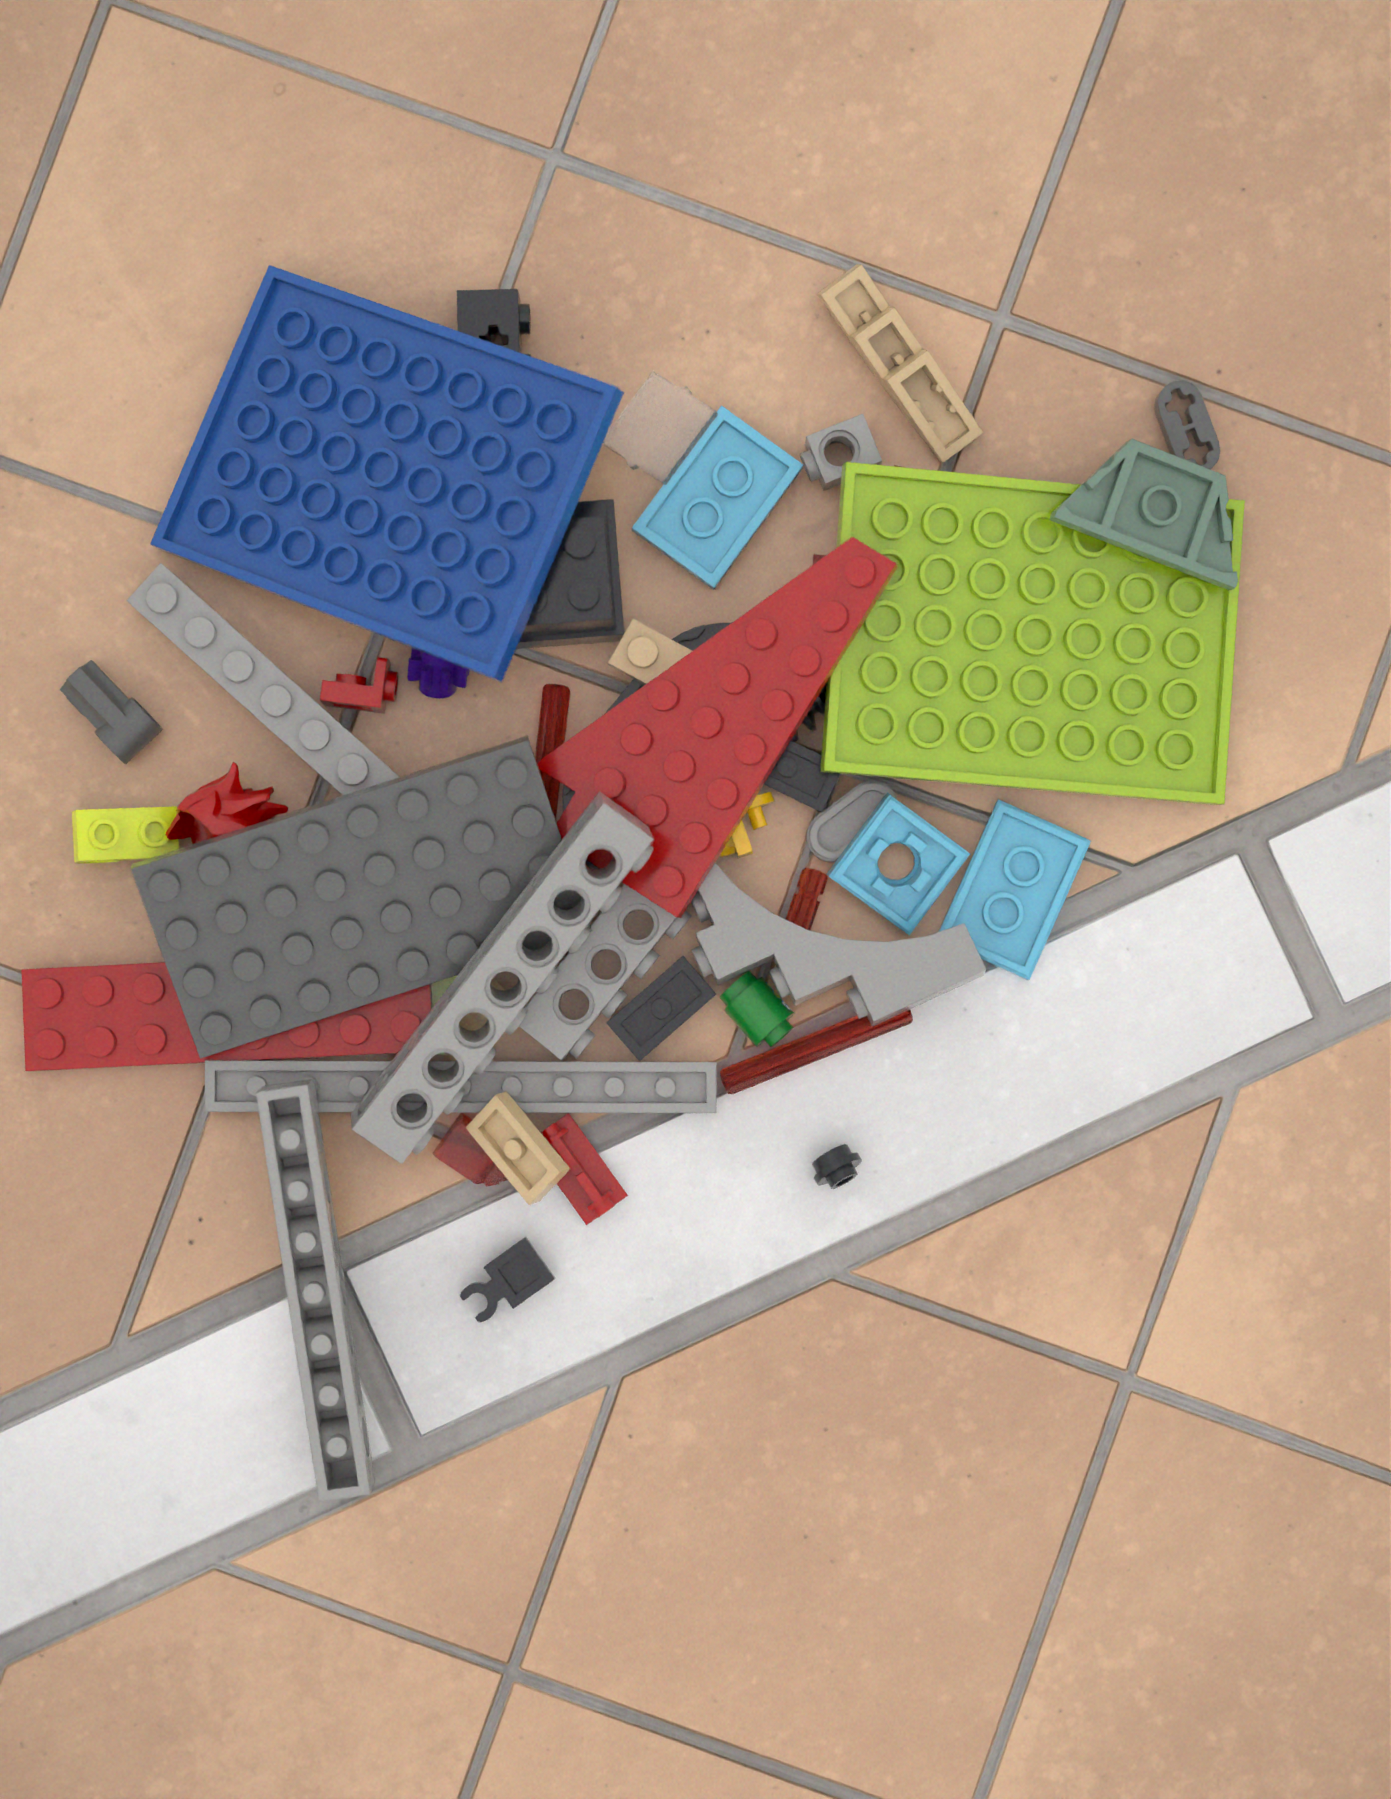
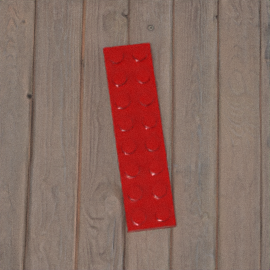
(135, 1019)

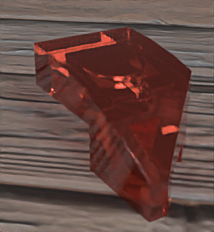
(466, 1156)

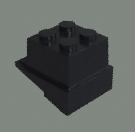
(582, 586)

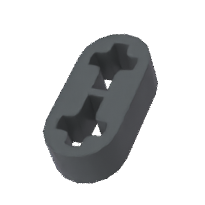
(1198, 423)

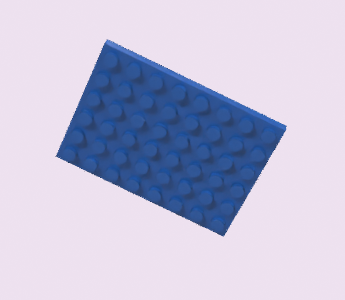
(387, 471)

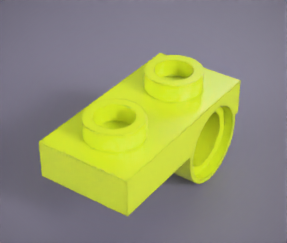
(122, 834)

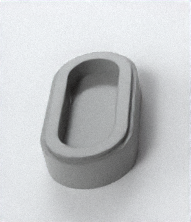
(839, 823)

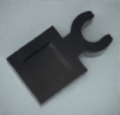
(513, 1275)

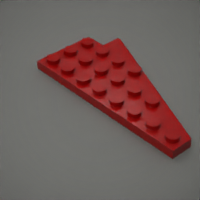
(714, 724)

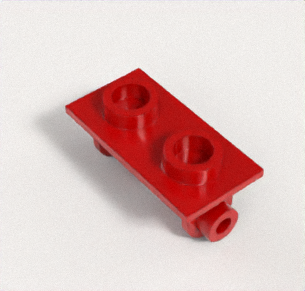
(589, 1181)

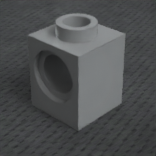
(852, 433)

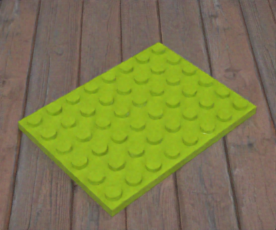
(1027, 647)

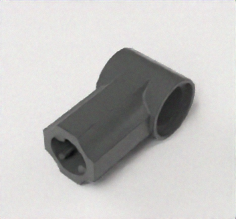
(119, 720)

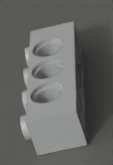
(544, 1017)

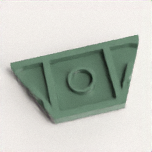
(1157, 510)

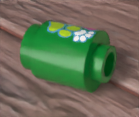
(757, 1010)

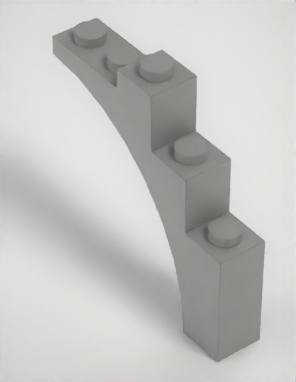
(884, 974)

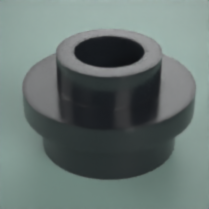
(836, 1166)

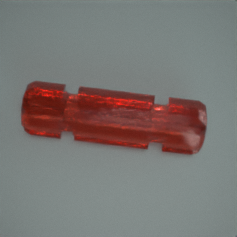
(805, 903)

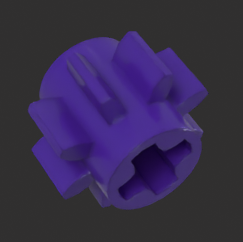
(435, 676)

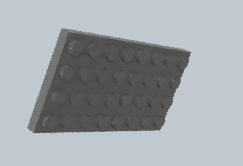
(349, 896)

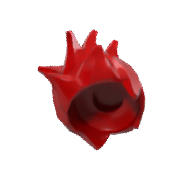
(222, 808)

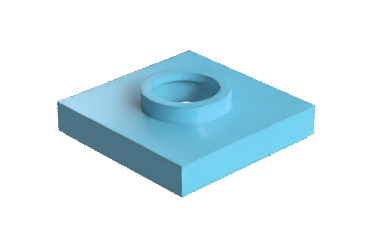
(908, 898)

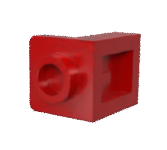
(352, 693)

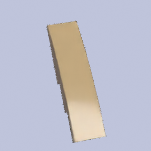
(900, 363)

